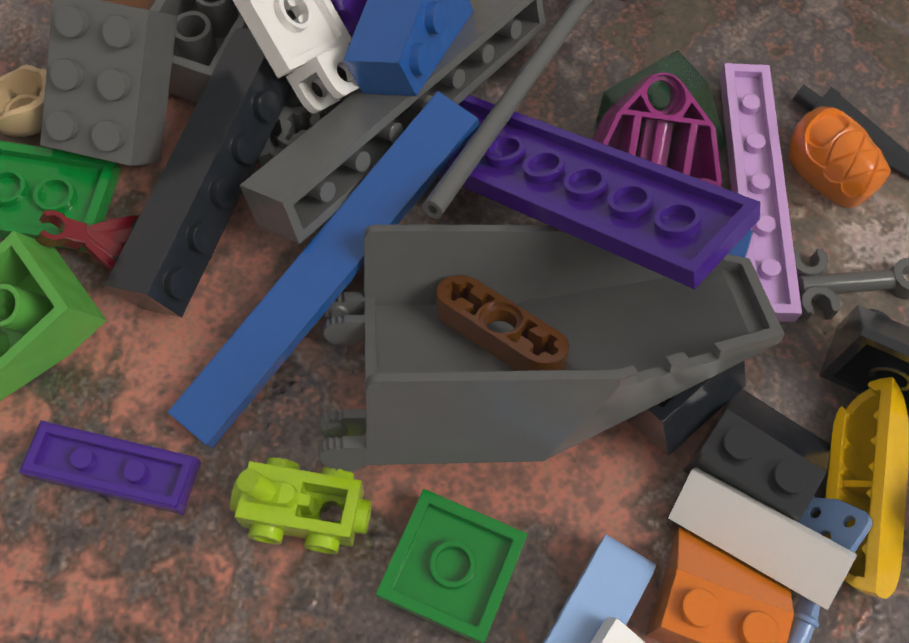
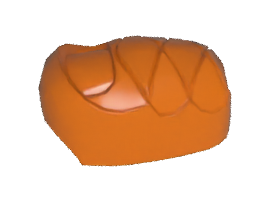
(837, 157)

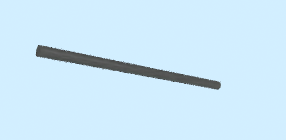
(502, 111)

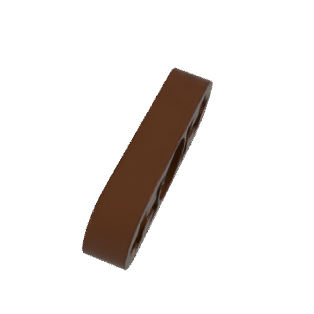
(471, 306)

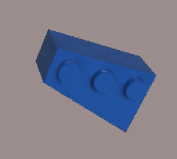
(403, 43)

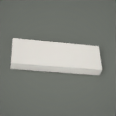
(762, 537)

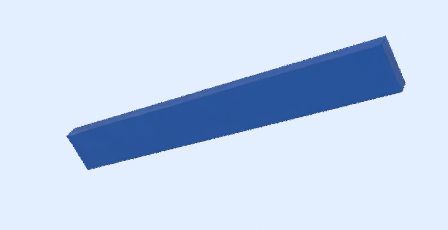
(322, 271)

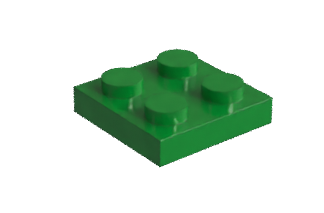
(452, 566)

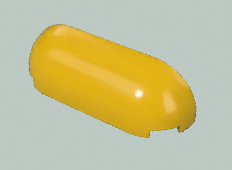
(871, 474)

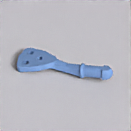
(832, 521)

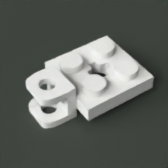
(307, 45)

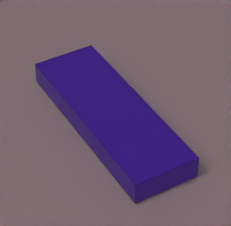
(111, 467)

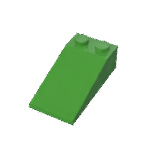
(41, 311)

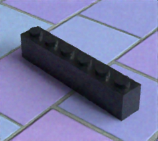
(201, 181)

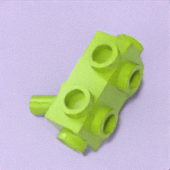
(288, 501)

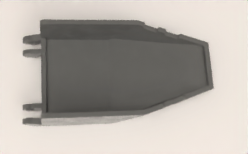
(451, 401)

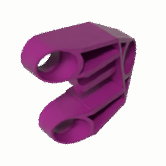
(693, 138)

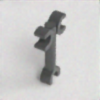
(822, 287)

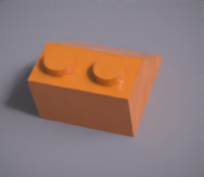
(717, 598)

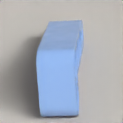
(606, 588)

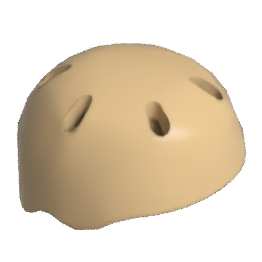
(22, 101)

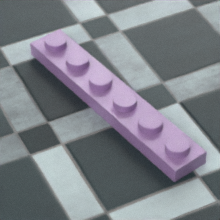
(759, 174)

